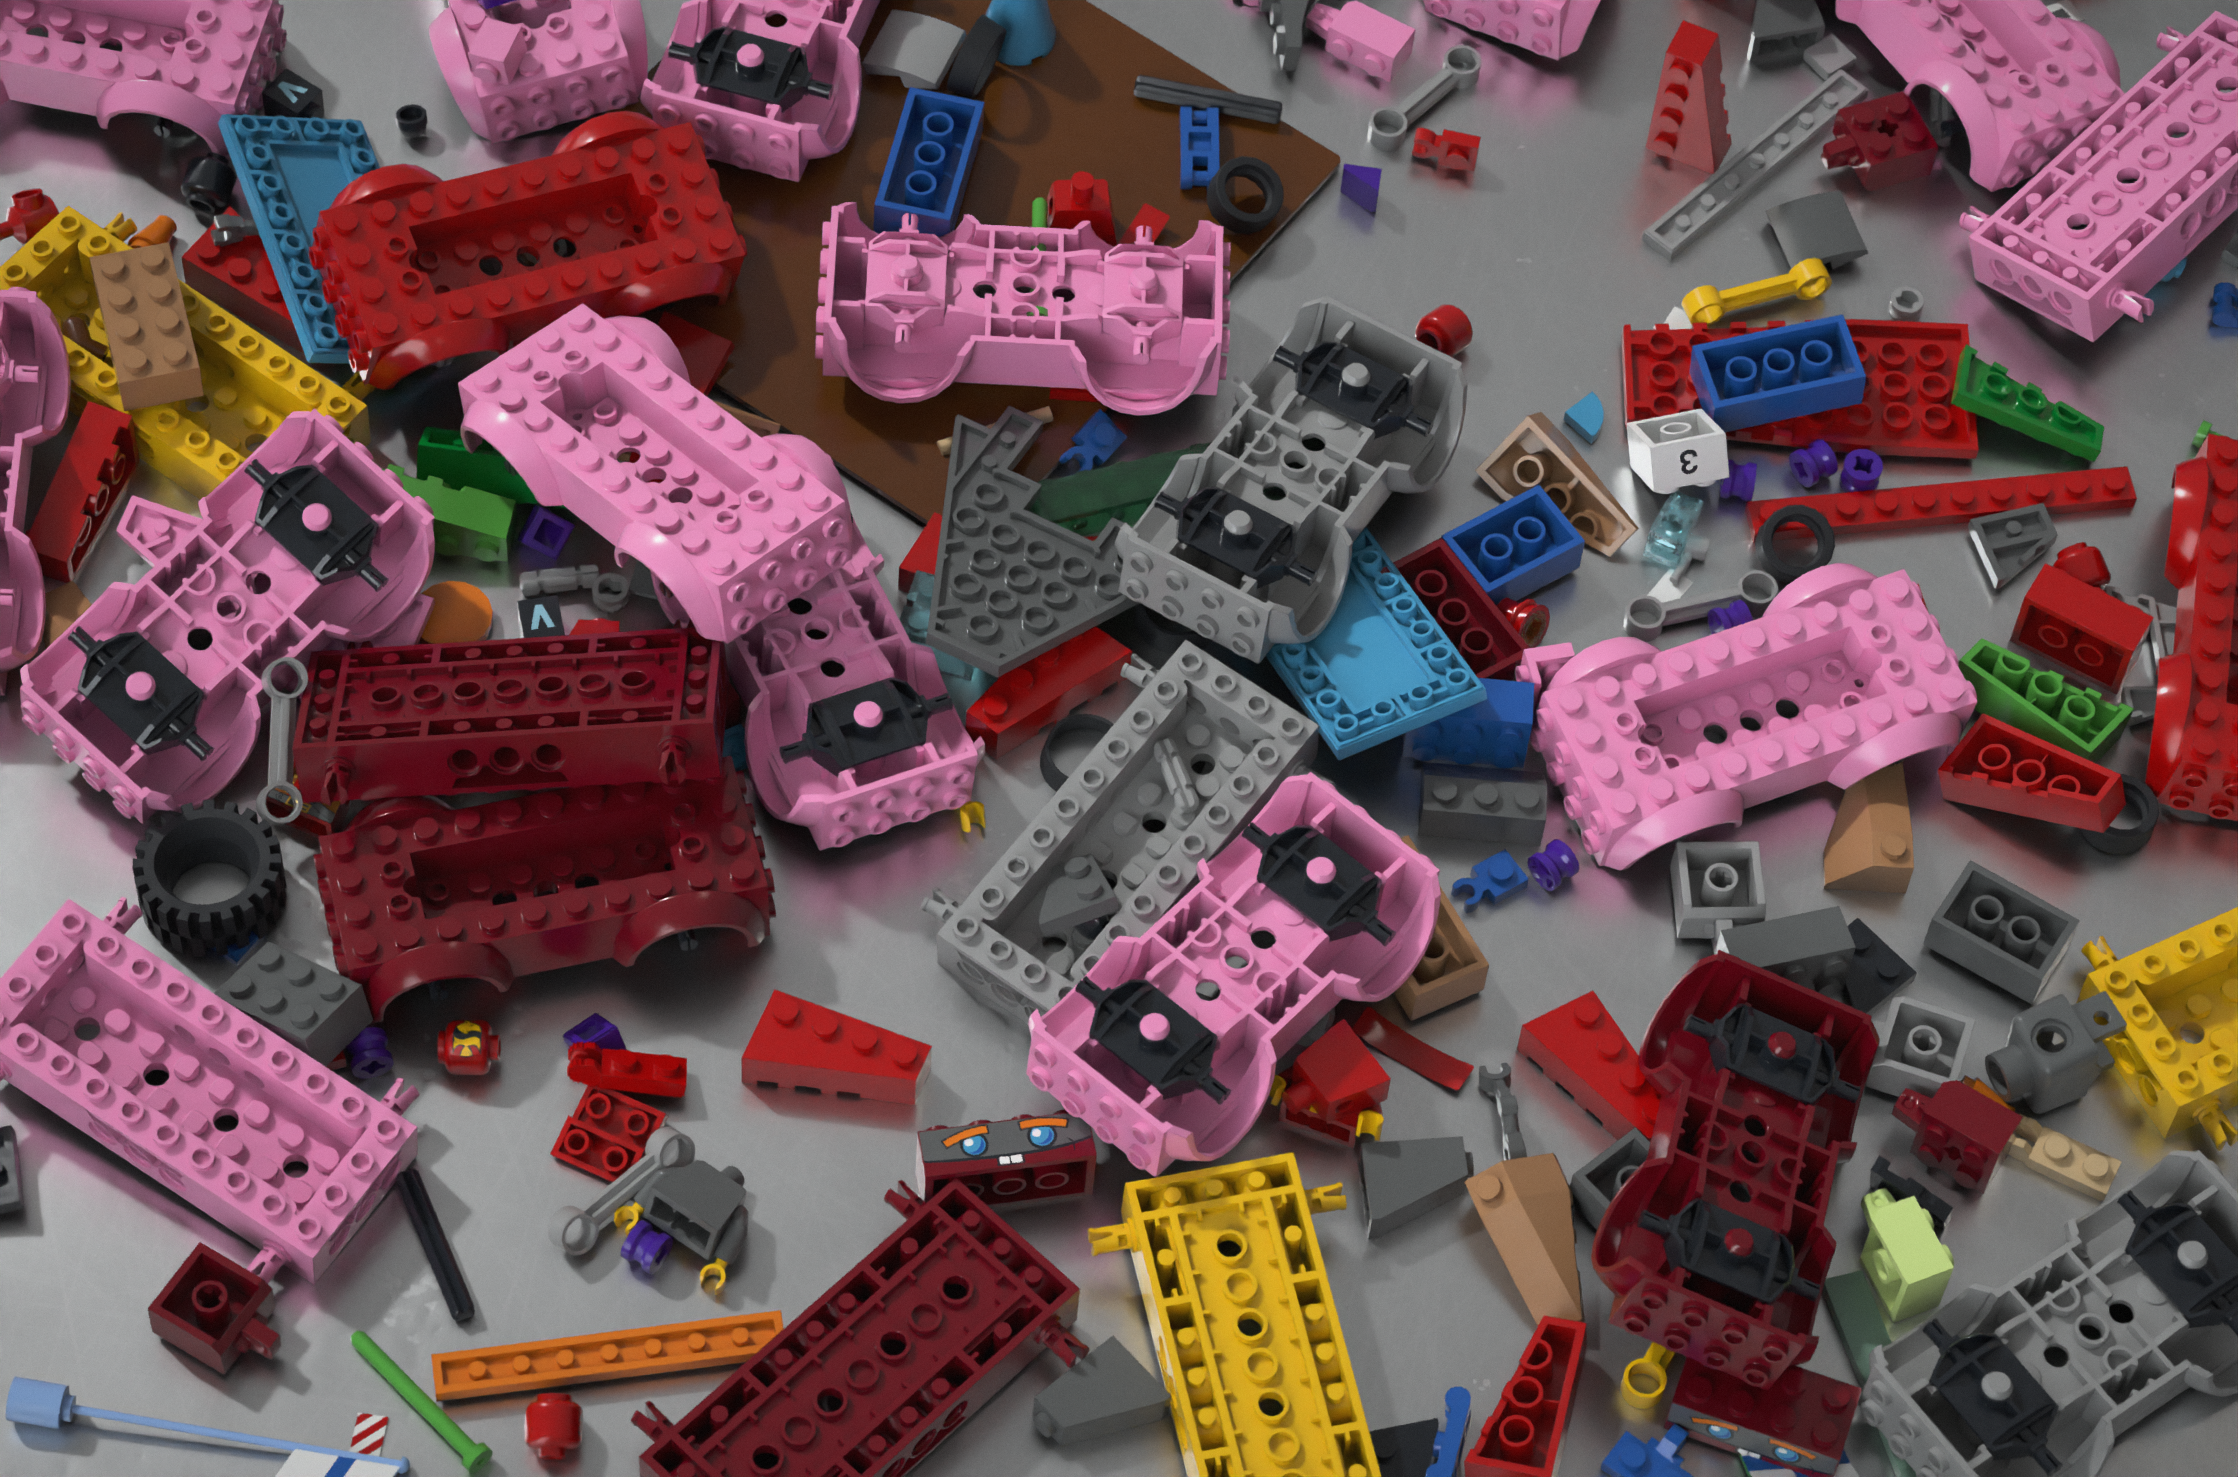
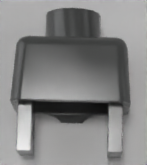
(2048, 1072)

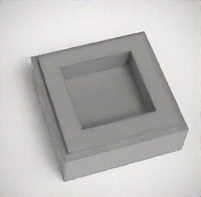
(1829, 56)

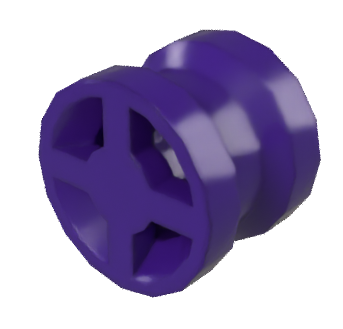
(1813, 463)
(1859, 480)
(1740, 481)
(1724, 619)
(1553, 865)
(370, 1053)
(646, 1247)

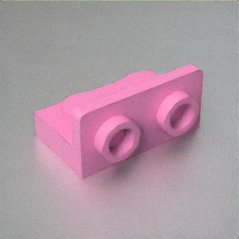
(1541, 665)

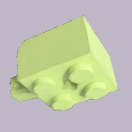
(1904, 1255)

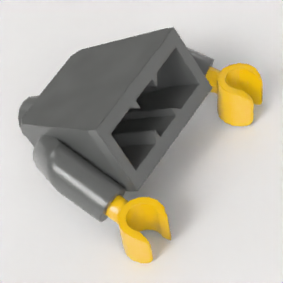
(697, 1209)

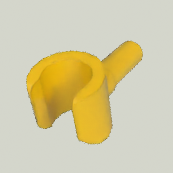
(971, 813)

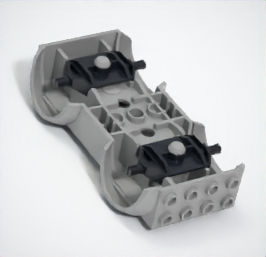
(1272, 569)
(1973, 1380)

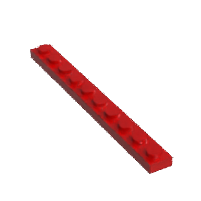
(1951, 502)

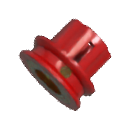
(1527, 618)

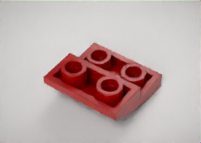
(607, 1133)

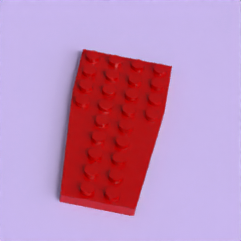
(1904, 397)

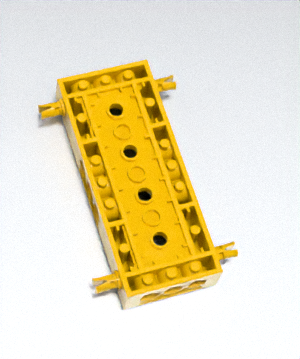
(243, 374)
(2167, 990)
(1201, 1296)

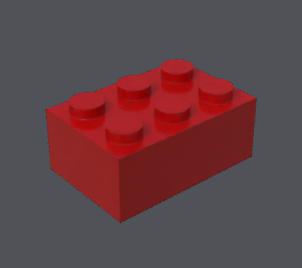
(2081, 628)

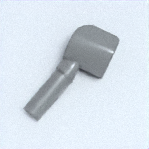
(1696, 549)

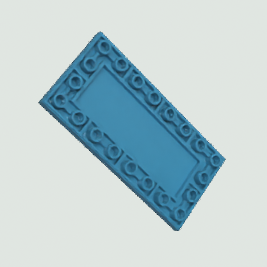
(288, 176)
(1377, 662)

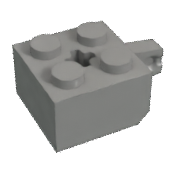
(1716, 887)
(1919, 1047)

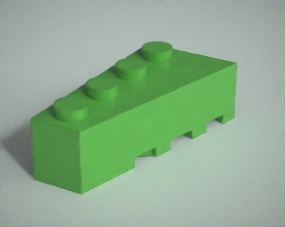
(466, 520)
(2042, 702)

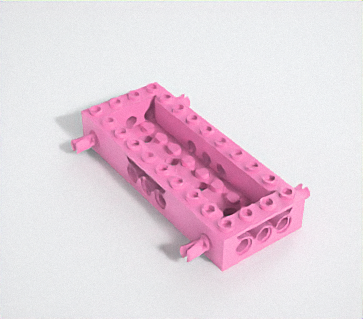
(2134, 228)
(216, 1067)

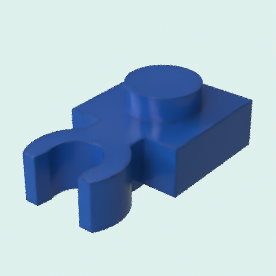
(1094, 442)
(1492, 878)

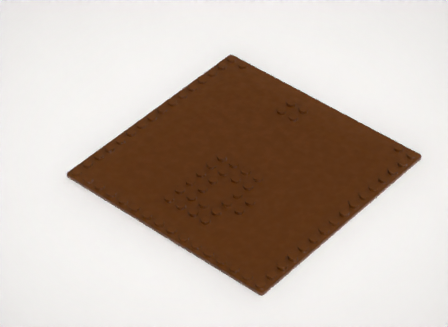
(1038, 128)

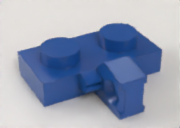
(1655, 1459)

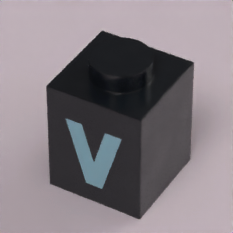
(292, 97)
(540, 617)

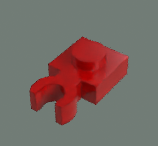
(1452, 148)

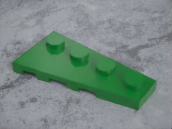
(1996, 396)

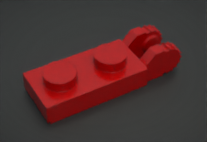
(627, 1070)

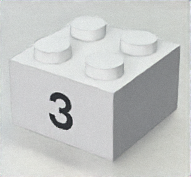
(1678, 451)

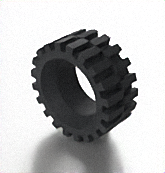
(202, 838)

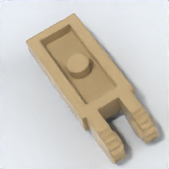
(2064, 1159)

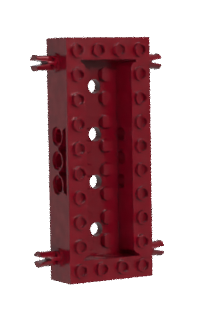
(489, 709)
(892, 1404)

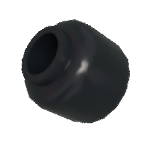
(208, 182)

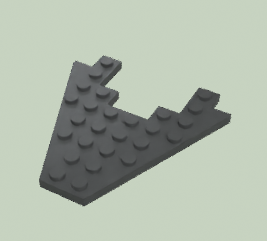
(1004, 575)

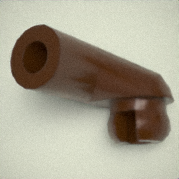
(77, 330)

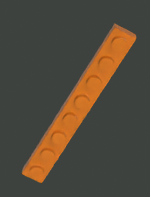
(602, 1356)

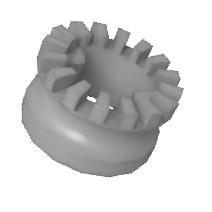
(1907, 294)
(604, 601)

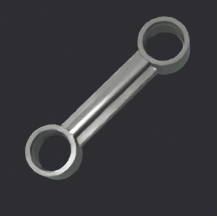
(1424, 97)
(1697, 605)
(281, 740)
(618, 1192)

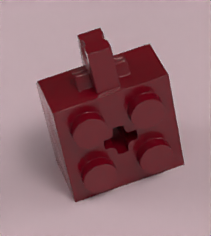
(1882, 142)
(1959, 1132)
(215, 1310)

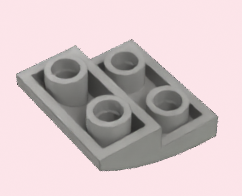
(914, 49)

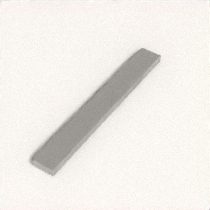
(1753, 165)

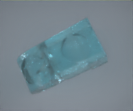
(1672, 528)

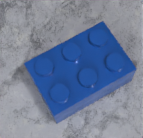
(1518, 546)
(1484, 733)

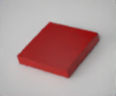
(700, 350)

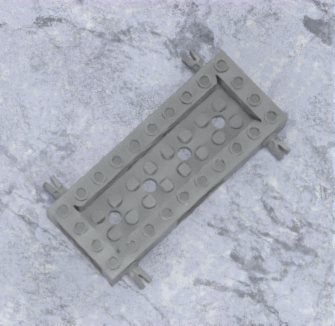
(1101, 809)

